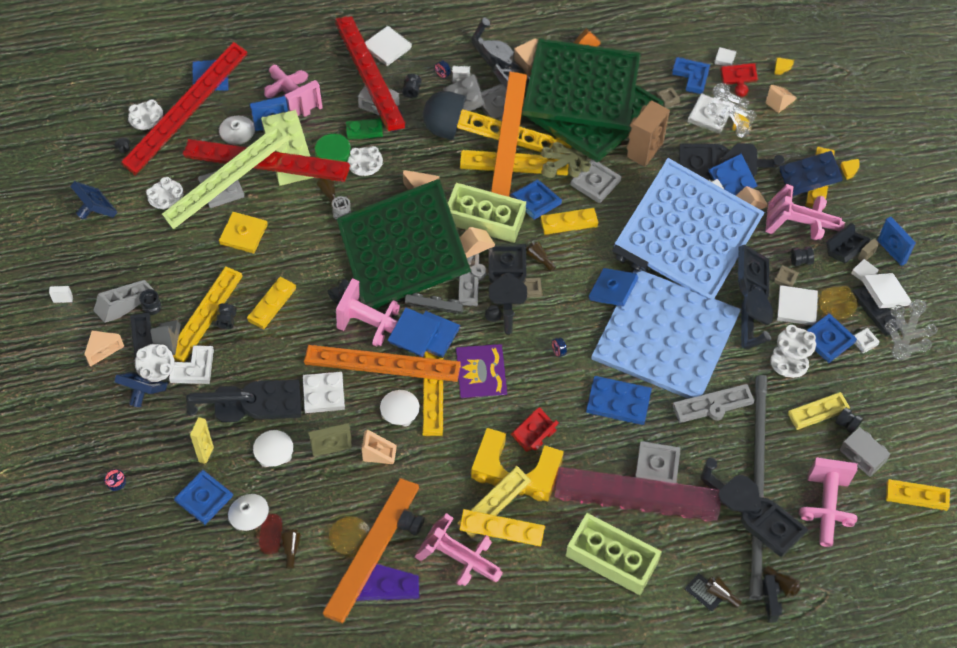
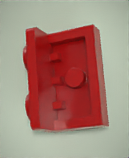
(534, 430)

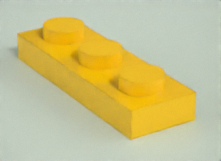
(569, 221)
(271, 303)
(918, 494)

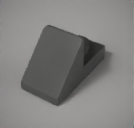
(167, 335)

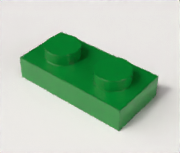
(364, 129)

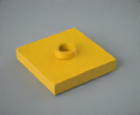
(243, 232)

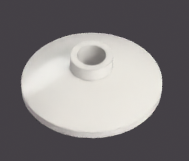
(236, 130)
(251, 517)

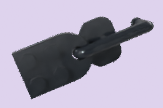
(497, 55)
(702, 157)
(507, 279)
(754, 285)
(273, 401)
(758, 514)

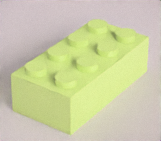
(295, 145)
(487, 211)
(613, 553)

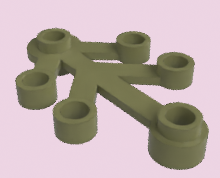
(549, 169)

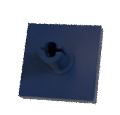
(93, 201)
(140, 386)

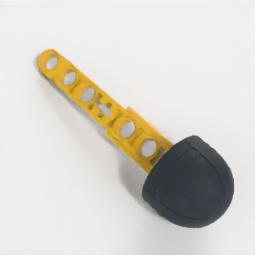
(445, 114)

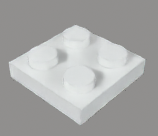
(323, 392)

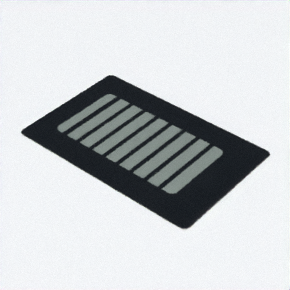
(697, 590)

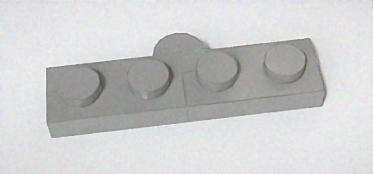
(469, 282)
(713, 404)

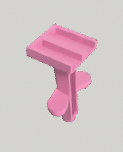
(297, 98)
(781, 208)
(350, 307)
(831, 474)
(439, 539)

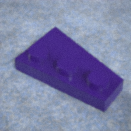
(390, 584)

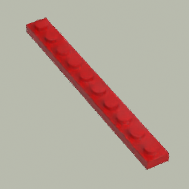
(370, 74)
(184, 108)
(275, 161)

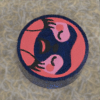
(442, 69)
(559, 347)
(115, 480)

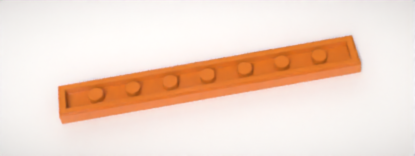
(509, 134)
(382, 363)
(370, 551)

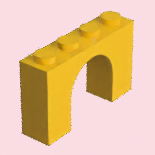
(489, 470)

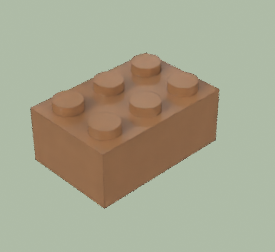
(647, 133)

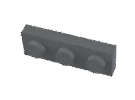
(434, 303)

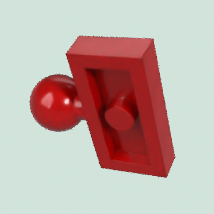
(739, 75)

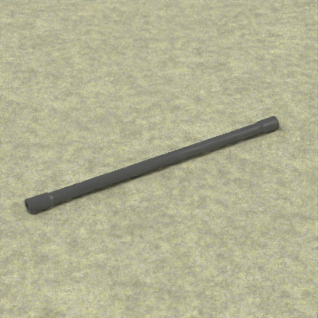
(756, 581)

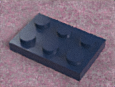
(811, 173)

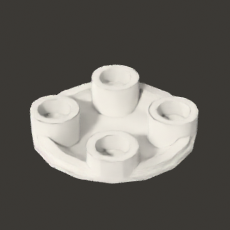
(145, 115)
(365, 160)
(164, 193)
(796, 342)
(154, 362)
(788, 366)
(399, 407)
(273, 448)

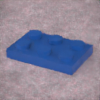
(619, 400)

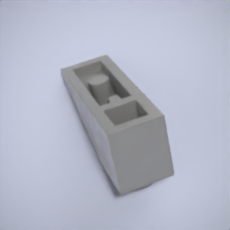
(119, 301)

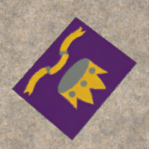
(481, 371)

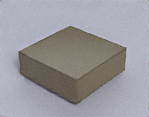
(668, 96)
(868, 250)
(786, 277)
(533, 287)

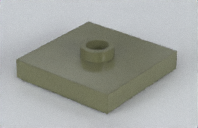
(330, 440)

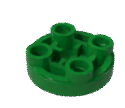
(333, 147)

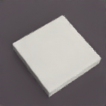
(387, 45)
(702, 118)
(886, 290)
(797, 305)

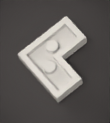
(198, 370)

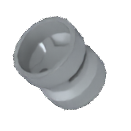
(340, 206)

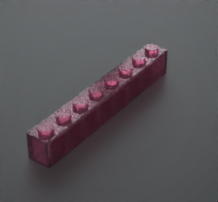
(637, 494)

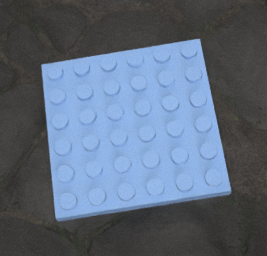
(689, 229)
(667, 336)

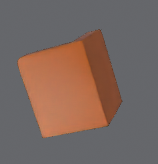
(587, 38)

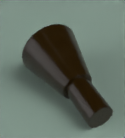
(328, 188)
(537, 253)
(291, 541)
(789, 585)
(717, 588)

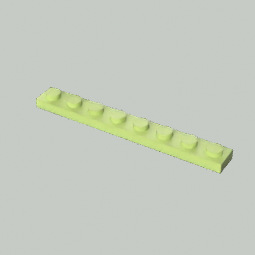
(225, 176)

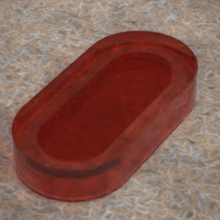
(271, 534)

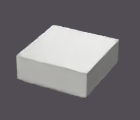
(725, 57)
(460, 73)
(864, 268)
(60, 294)
(866, 340)

